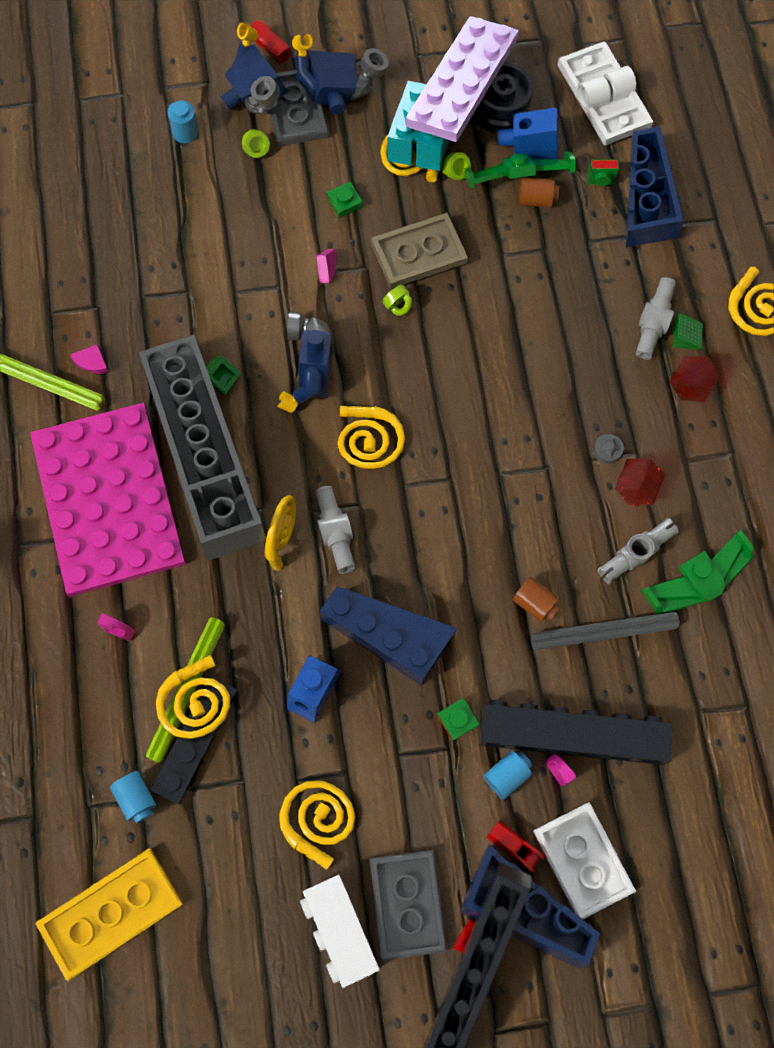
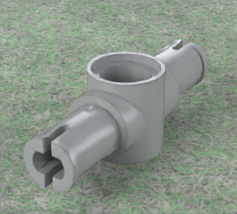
(655, 318)
(335, 529)
(647, 541)

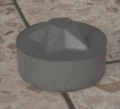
(608, 448)

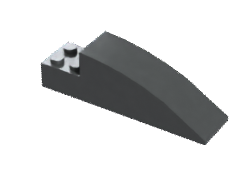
(202, 448)

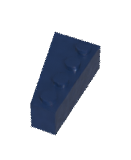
(652, 195)
(390, 633)
(543, 919)

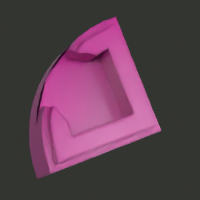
(326, 265)
(90, 360)
(116, 627)
(559, 769)

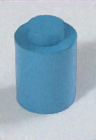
(183, 121)
(508, 774)
(133, 797)

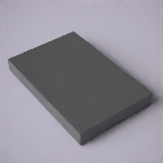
(296, 115)
(407, 905)

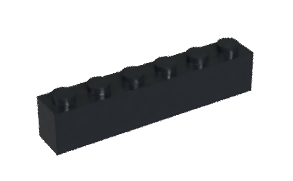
(575, 734)
(480, 958)

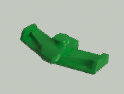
(520, 166)
(702, 577)

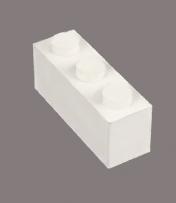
(339, 932)

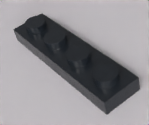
(187, 753)

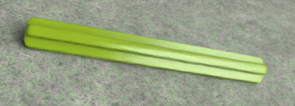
(51, 383)
(204, 648)

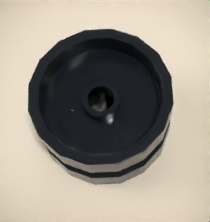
(505, 97)

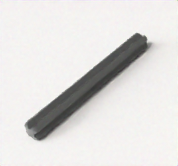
(605, 630)

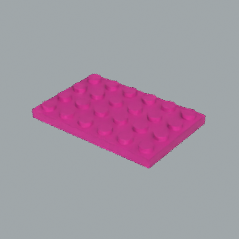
(106, 499)

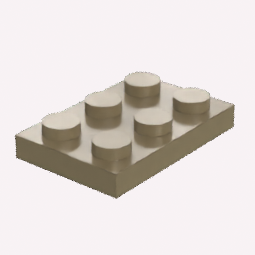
(419, 250)

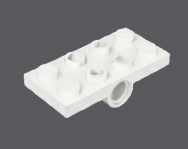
(605, 92)

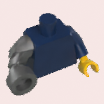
(332, 75)
(252, 77)
(314, 359)

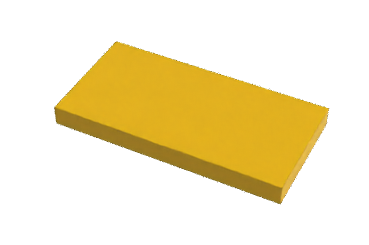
(109, 914)

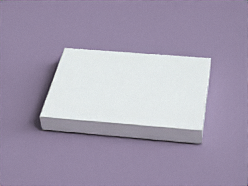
(584, 861)

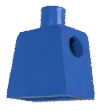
(533, 134)
(312, 688)

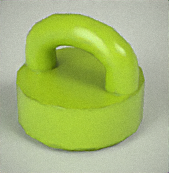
(255, 143)
(455, 165)
(396, 297)

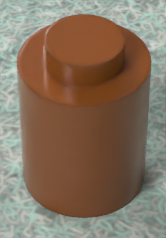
(537, 192)
(537, 600)

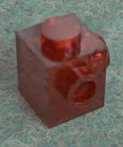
(694, 378)
(640, 481)

